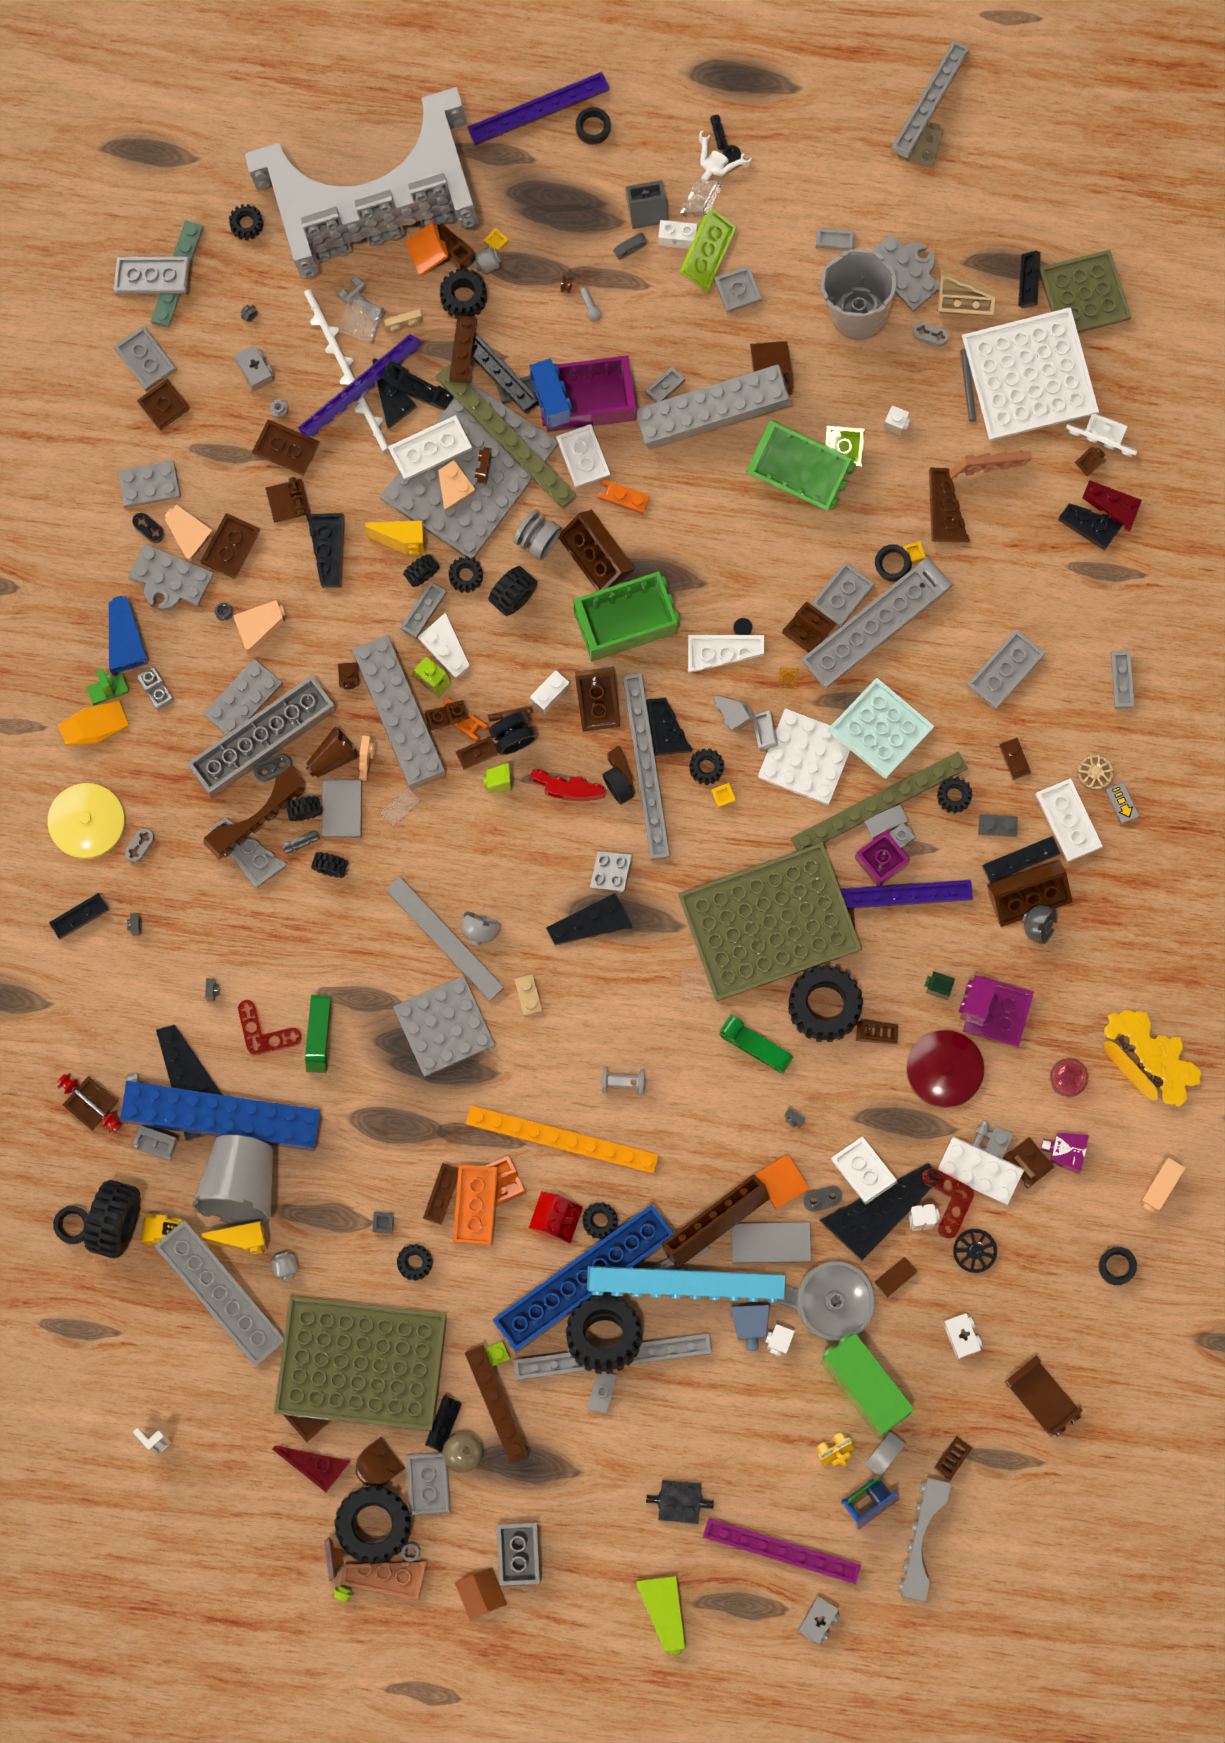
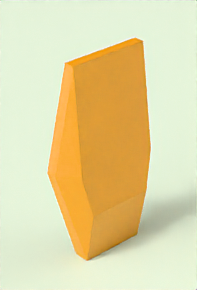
(93, 724)

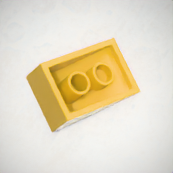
(401, 535)
(242, 1238)

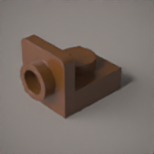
(1091, 460)
(348, 675)

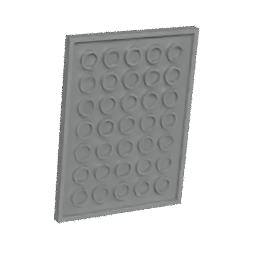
(475, 518)

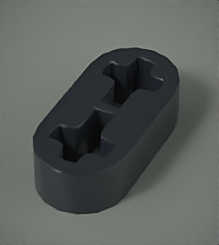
(145, 531)

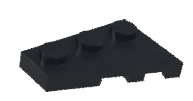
(1092, 526)
(665, 731)

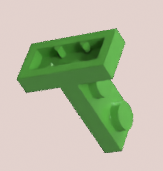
(107, 688)

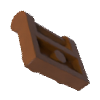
(1033, 1159)

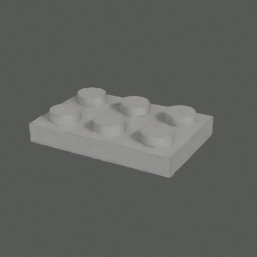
(148, 484)

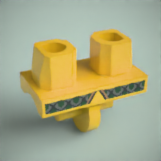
(836, 1454)

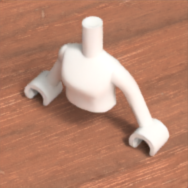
(716, 161)

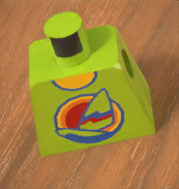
(430, 676)

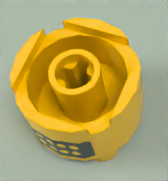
(157, 1227)

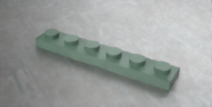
(185, 247)

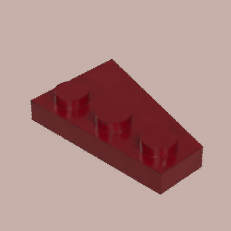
(1115, 503)

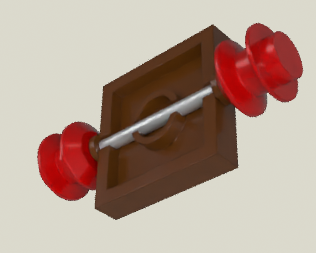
(89, 1103)

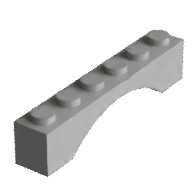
(916, 1581)

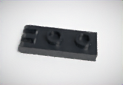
(443, 1423)

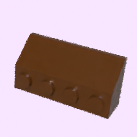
(595, 551)
(1026, 890)

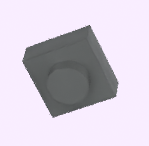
(133, 924)
(212, 989)
(794, 1118)
(382, 1222)

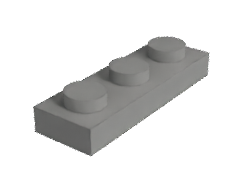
(423, 610)
(1122, 679)

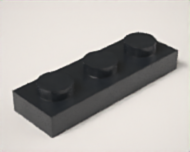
(1029, 279)
(78, 916)

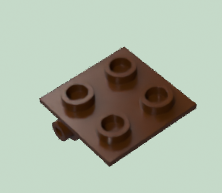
(288, 500)

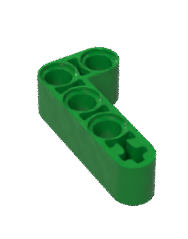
(317, 1034)
(755, 1045)

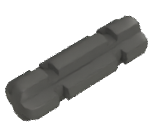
(300, 842)

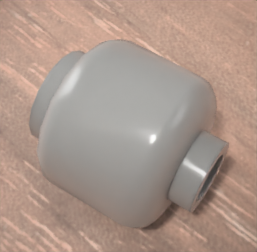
(487, 260)
(284, 1265)

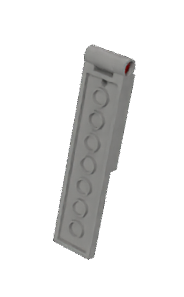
(877, 622)

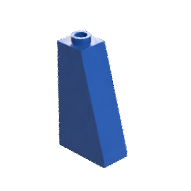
(124, 639)

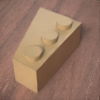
(963, 296)

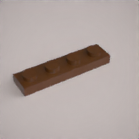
(462, 348)

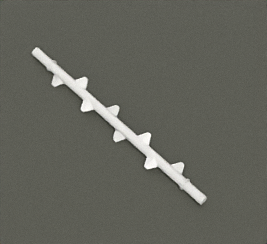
(345, 362)

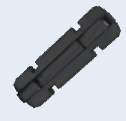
(718, 132)

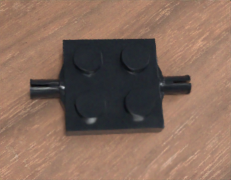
(679, 1501)

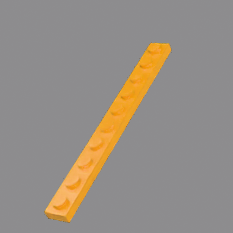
(562, 1139)

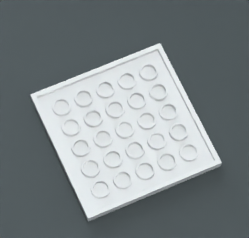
(1030, 374)

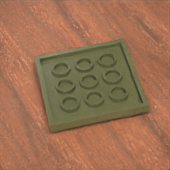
(1088, 287)

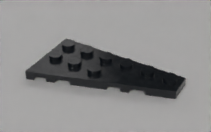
(183, 1066)
(865, 1226)

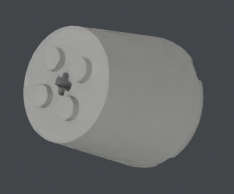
(858, 292)
(236, 1181)

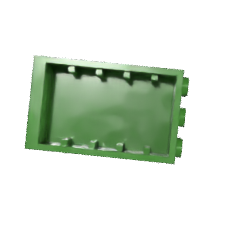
(801, 465)
(626, 616)
(866, 1384)

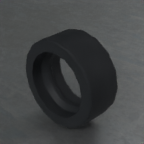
(593, 112)
(889, 549)
(618, 785)
(57, 1224)
(1117, 1251)

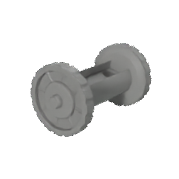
(622, 1081)

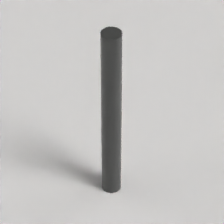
(968, 386)

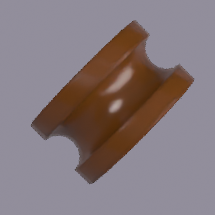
(566, 284)

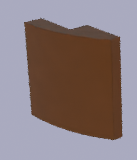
(808, 627)

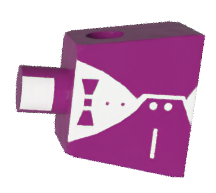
(1067, 1150)

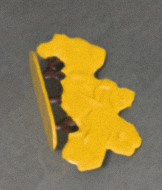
(1156, 1056)

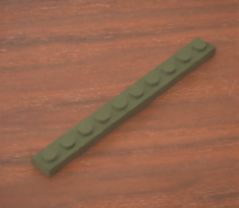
(508, 439)
(880, 802)

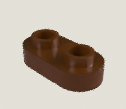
(482, 472)

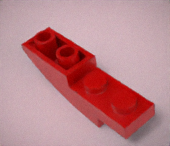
(575, 790)

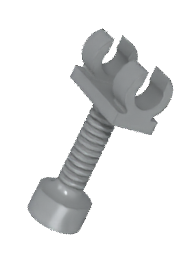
(359, 288)

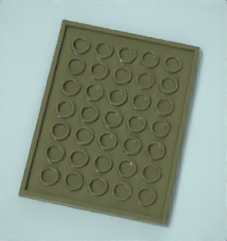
(769, 922)
(360, 1363)

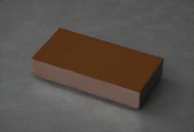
(896, 1277)

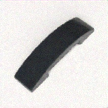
(416, 387)

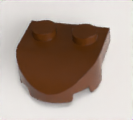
(377, 1465)

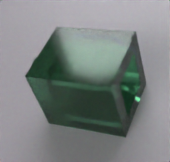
(939, 985)

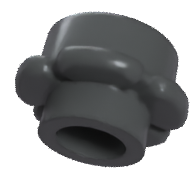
(249, 313)
(223, 606)

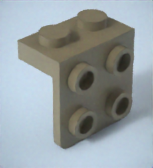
(927, 146)

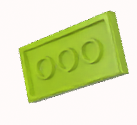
(708, 249)

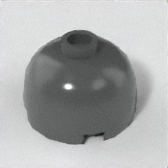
(1039, 923)

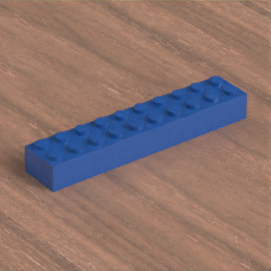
(219, 1115)
(567, 1288)

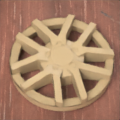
(1095, 772)

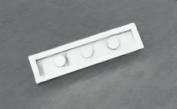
(156, 1443)

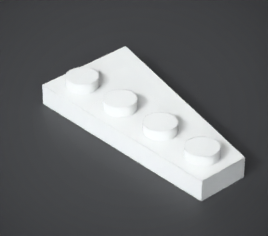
(719, 650)

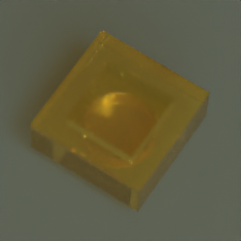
(788, 678)

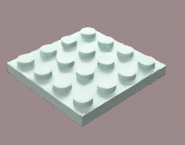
(881, 728)

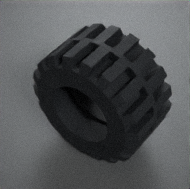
(458, 280)
(512, 590)

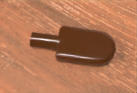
(500, 715)

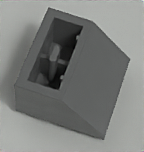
(646, 204)

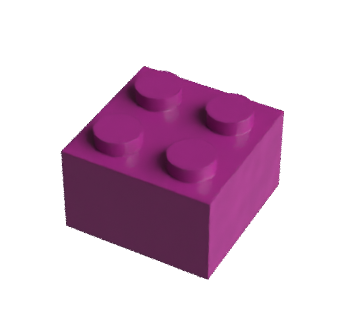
(882, 858)
(976, 1005)

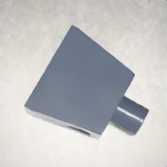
(750, 1324)

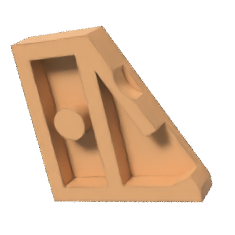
(454, 485)
(366, 753)

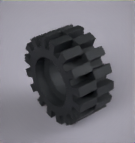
(248, 232)
(460, 564)
(421, 570)
(706, 777)
(958, 784)
(304, 808)
(329, 864)
(597, 1208)
(426, 1262)

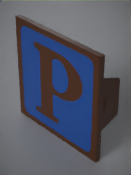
(334, 1558)

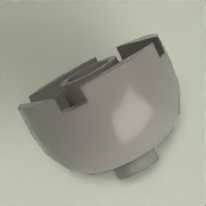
(479, 928)

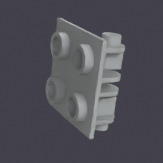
(611, 871)

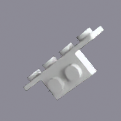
(1105, 431)

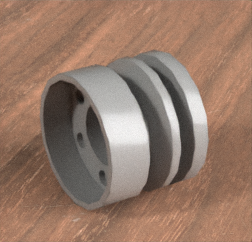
(535, 533)

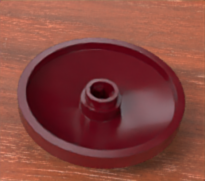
(945, 1069)

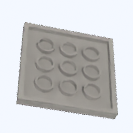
(444, 1026)

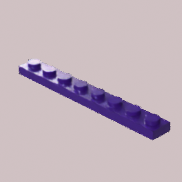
(538, 108)
(358, 386)
(907, 894)

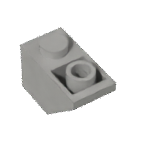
(736, 712)

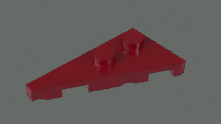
(318, 1468)

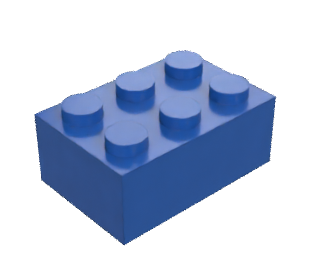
(550, 393)

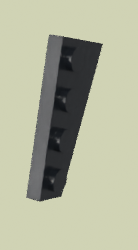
(327, 540)
(594, 920)

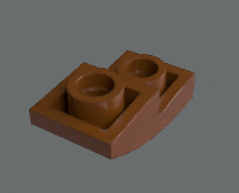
(447, 715)

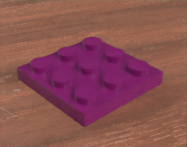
(1005, 1015)

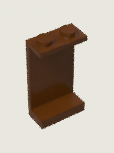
(1043, 1397)

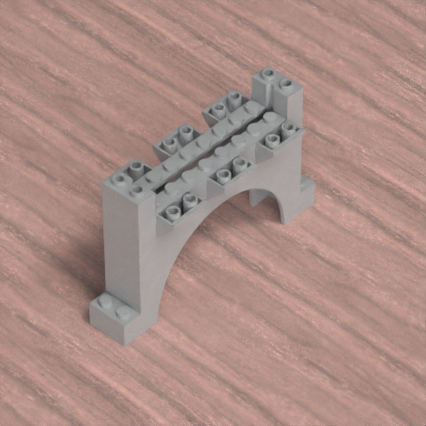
(423, 188)

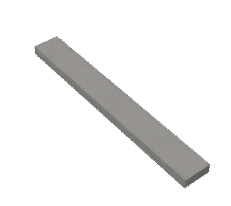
(930, 99)
(444, 939)

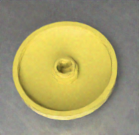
(86, 821)

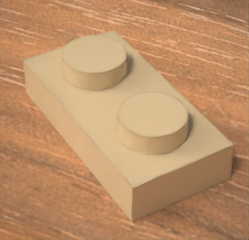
(401, 321)
(528, 995)

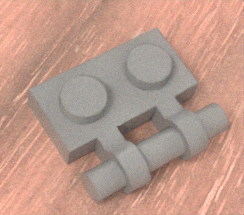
(998, 1139)

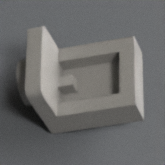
(903, 835)

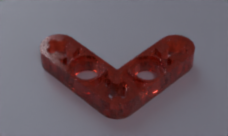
(264, 1039)
(956, 1200)

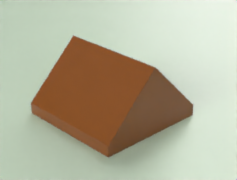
(480, 1593)

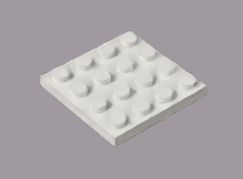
(805, 758)

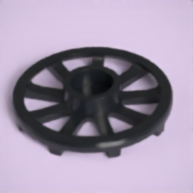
(975, 1250)

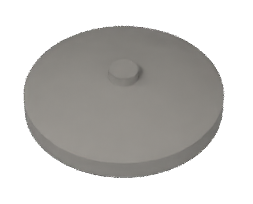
(835, 1300)

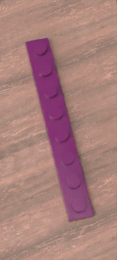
(782, 1551)

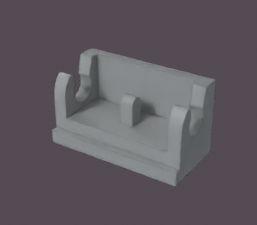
(155, 1142)

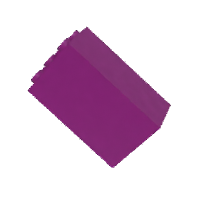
(598, 392)

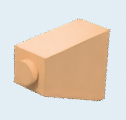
(188, 532)
(258, 624)
(1162, 1185)

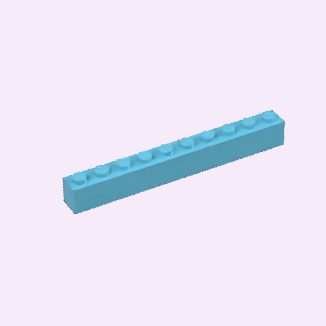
(685, 1282)

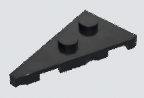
(394, 402)

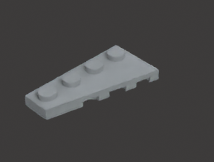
(253, 859)

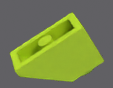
(497, 779)

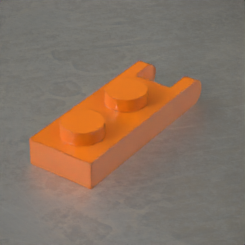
(624, 497)
(469, 725)

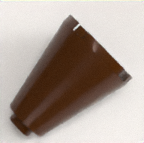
(331, 754)

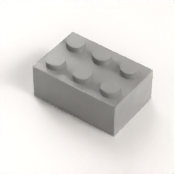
(518, 1554)

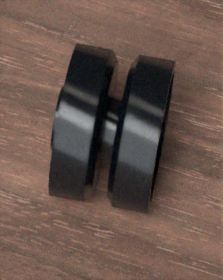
(512, 733)

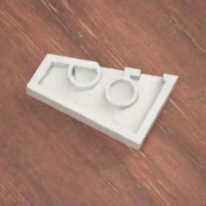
(444, 646)

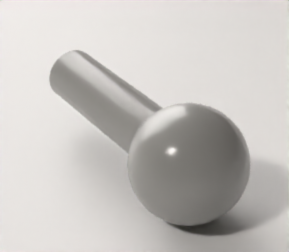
(593, 312)

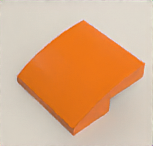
(427, 248)
(782, 1181)
(507, 1182)

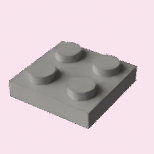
(737, 289)

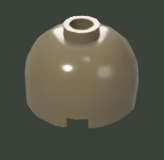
(462, 1452)

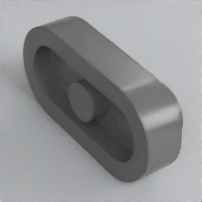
(271, 766)
(823, 1199)

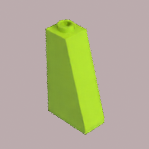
(663, 1607)

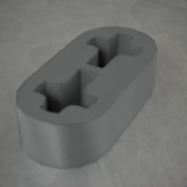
(630, 246)

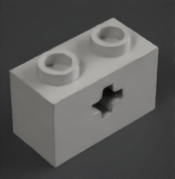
(252, 357)
(819, 1609)

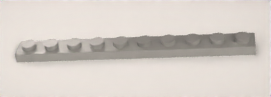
(646, 766)
(648, 1352)

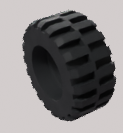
(831, 979)
(112, 1219)
(603, 1358)
(353, 1505)

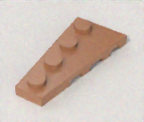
(988, 462)
(391, 1579)

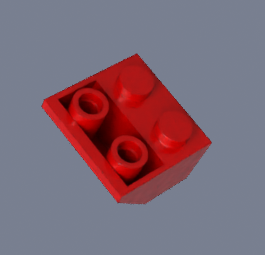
(555, 1217)

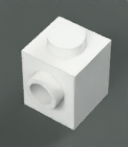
(896, 420)
(779, 1340)

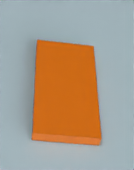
(475, 1204)

